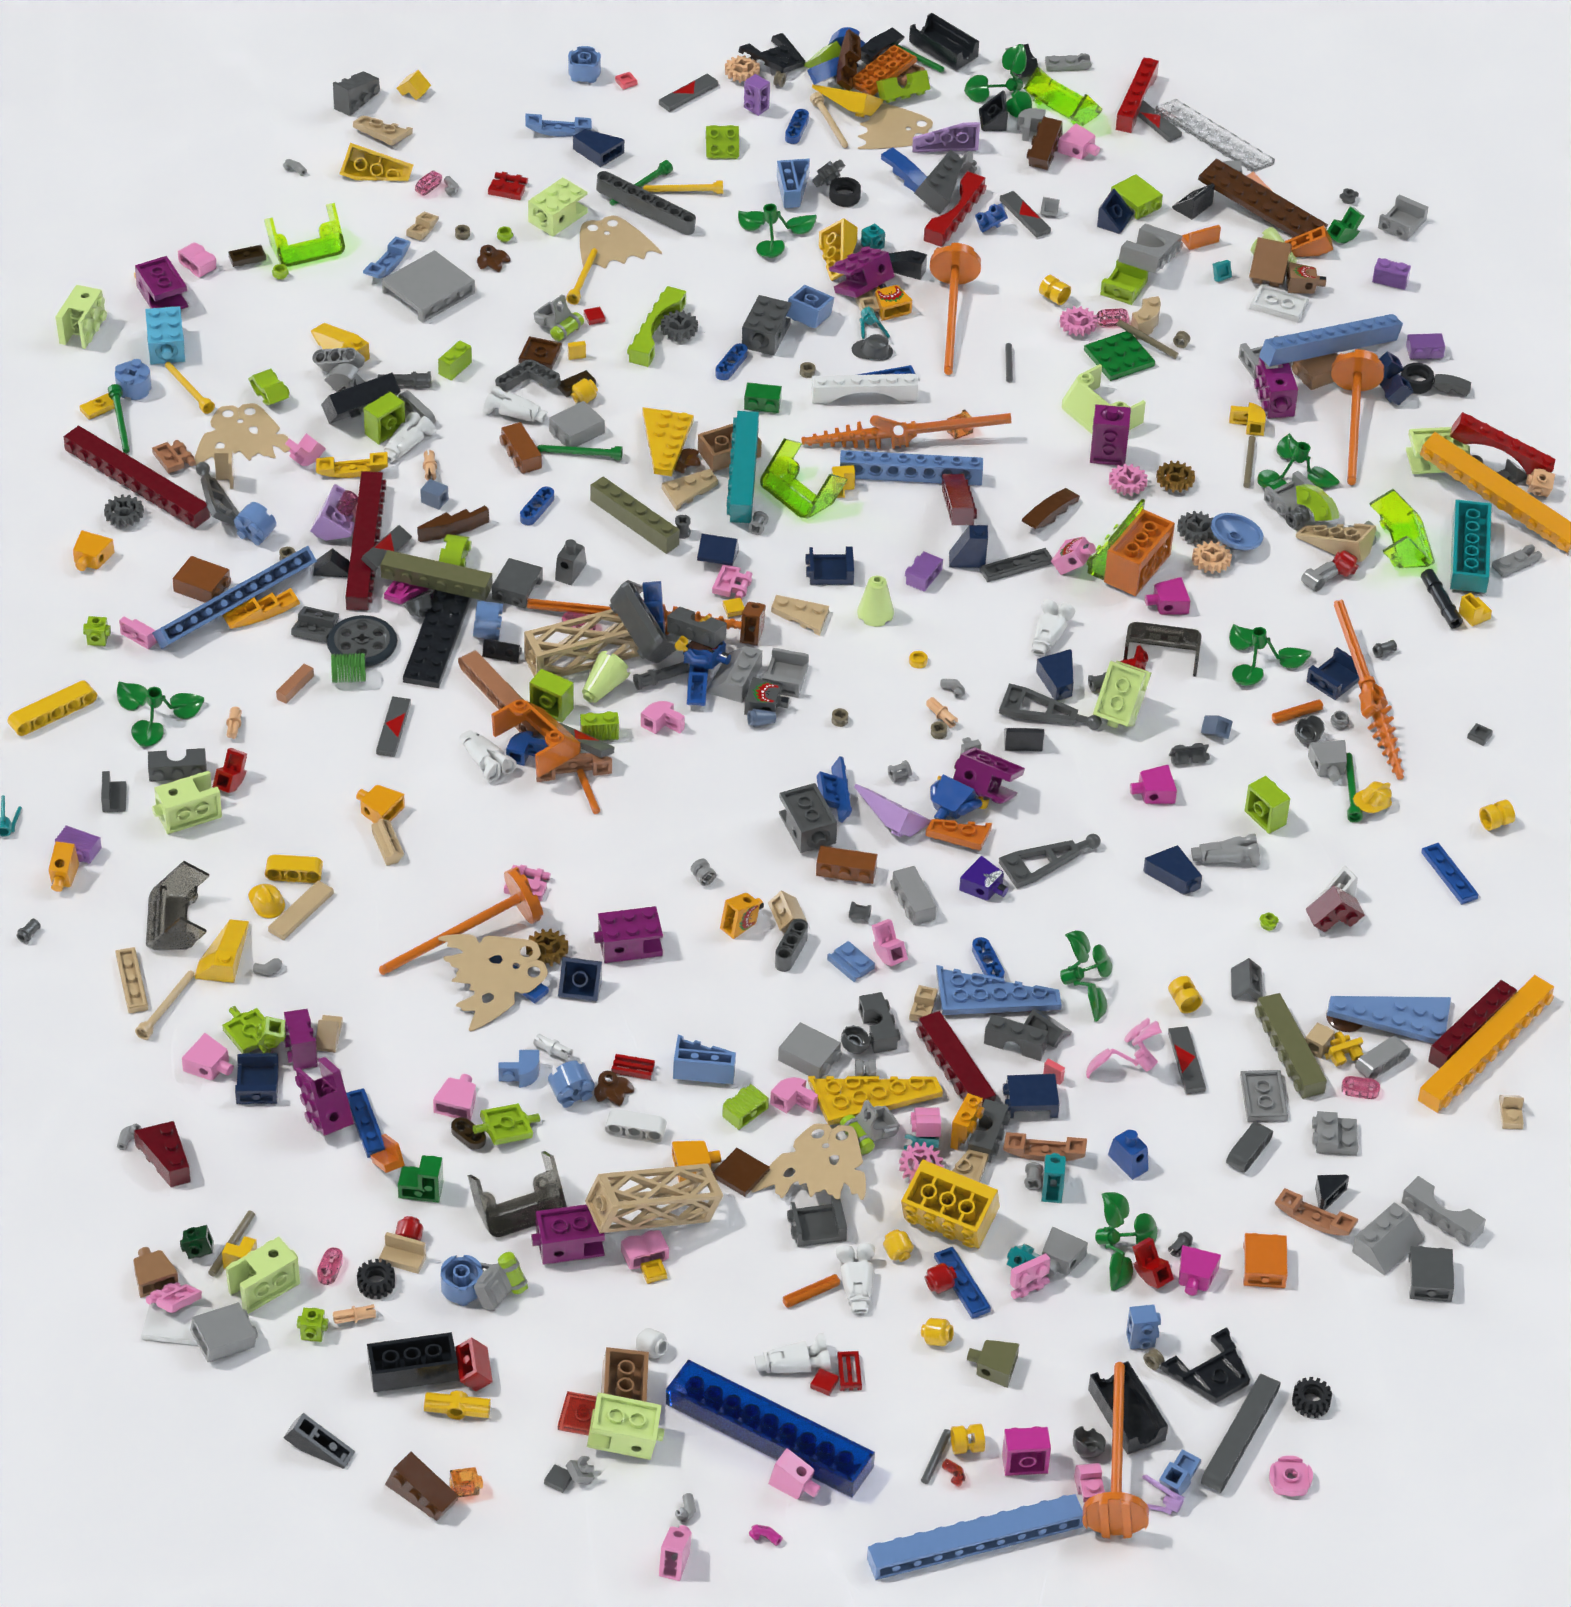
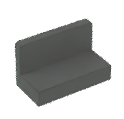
(113, 794)
(1246, 978)
(1045, 1022)

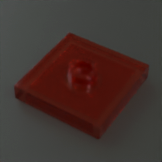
(577, 1413)

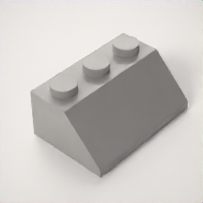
(734, 679)
(1387, 1239)

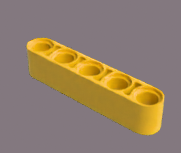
(52, 708)

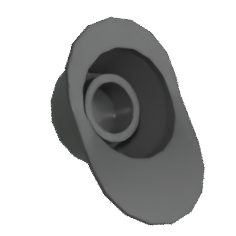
(873, 347)
(419, 604)

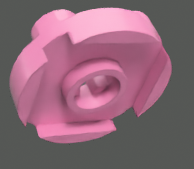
(1290, 1487)

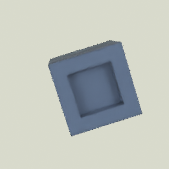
(434, 494)
(1216, 726)

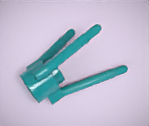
(869, 317)
(6, 826)

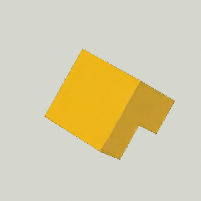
(414, 84)
(847, 472)
(1474, 609)
(234, 1252)

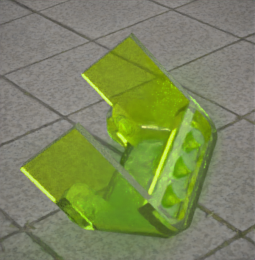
(1061, 99)
(328, 245)
(781, 482)
(1407, 532)

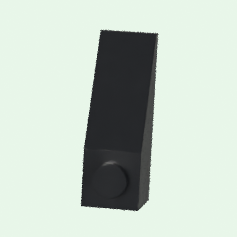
(879, 44)
(909, 263)
(318, 1442)

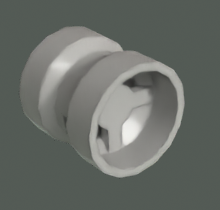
(703, 871)
(870, 1067)

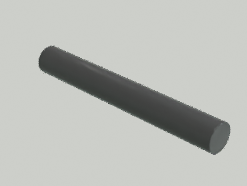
(1009, 362)
(936, 1457)

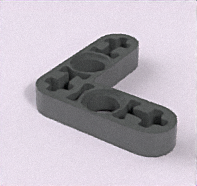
(526, 370)

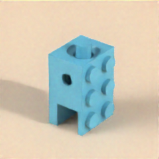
(165, 335)

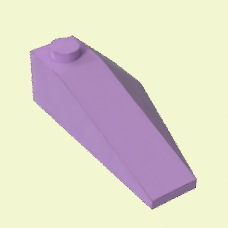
(955, 138)
(330, 522)
(892, 814)

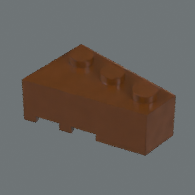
(1045, 143)
(421, 1487)

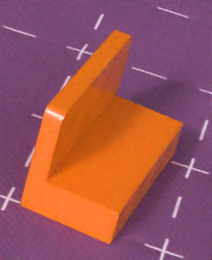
(1202, 237)
(390, 1157)

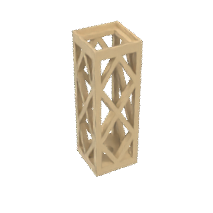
(543, 654)
(606, 1198)

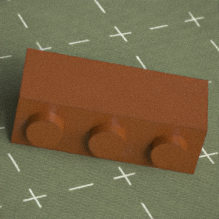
(521, 448)
(846, 864)

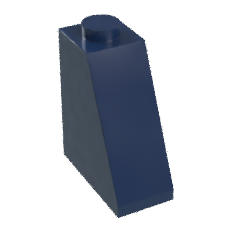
(598, 146)
(970, 548)
(1057, 674)
(1174, 870)

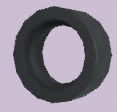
(845, 183)
(1421, 370)

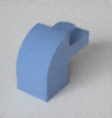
(524, 1071)
(1179, 1474)

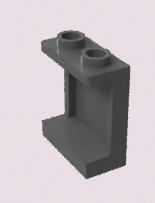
(516, 582)
(818, 1223)
(1431, 1273)

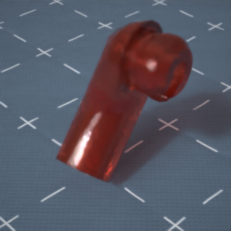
(956, 1470)

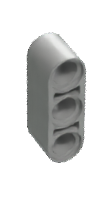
(329, 358)
(1382, 1057)

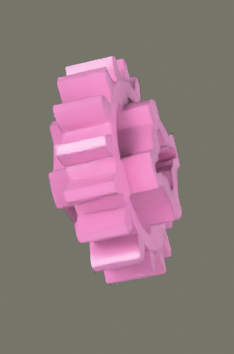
(1078, 321)
(1128, 479)
(913, 1159)

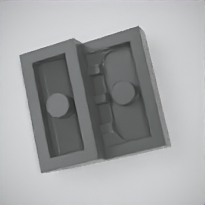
(314, 624)

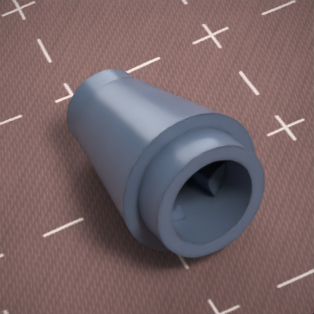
(760, 717)

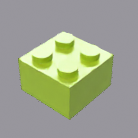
(383, 417)
(552, 694)
(1267, 804)

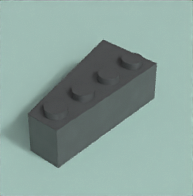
(940, 183)

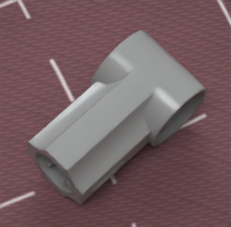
(1316, 578)

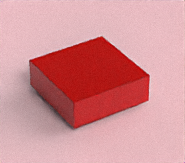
(594, 315)
(824, 1382)

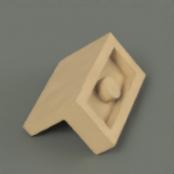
(224, 465)
(785, 910)
(403, 1252)

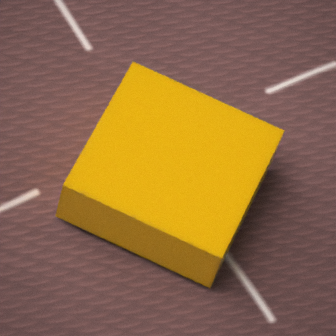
(576, 350)
(733, 607)
(653, 1271)

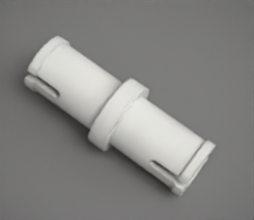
(553, 1047)

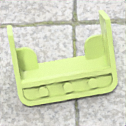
(1081, 400)

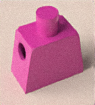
(1170, 597)
(1155, 786)
(1197, 1269)

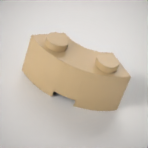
(1148, 316)

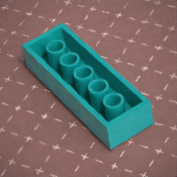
(742, 466)
(1470, 546)

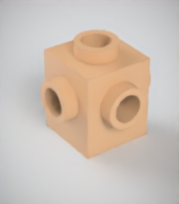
(1540, 482)

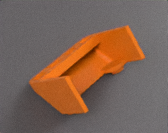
(560, 742)

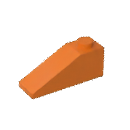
(1311, 243)

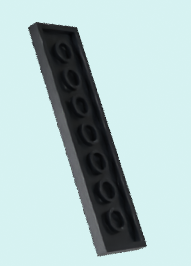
(436, 639)

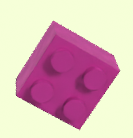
(1026, 1451)

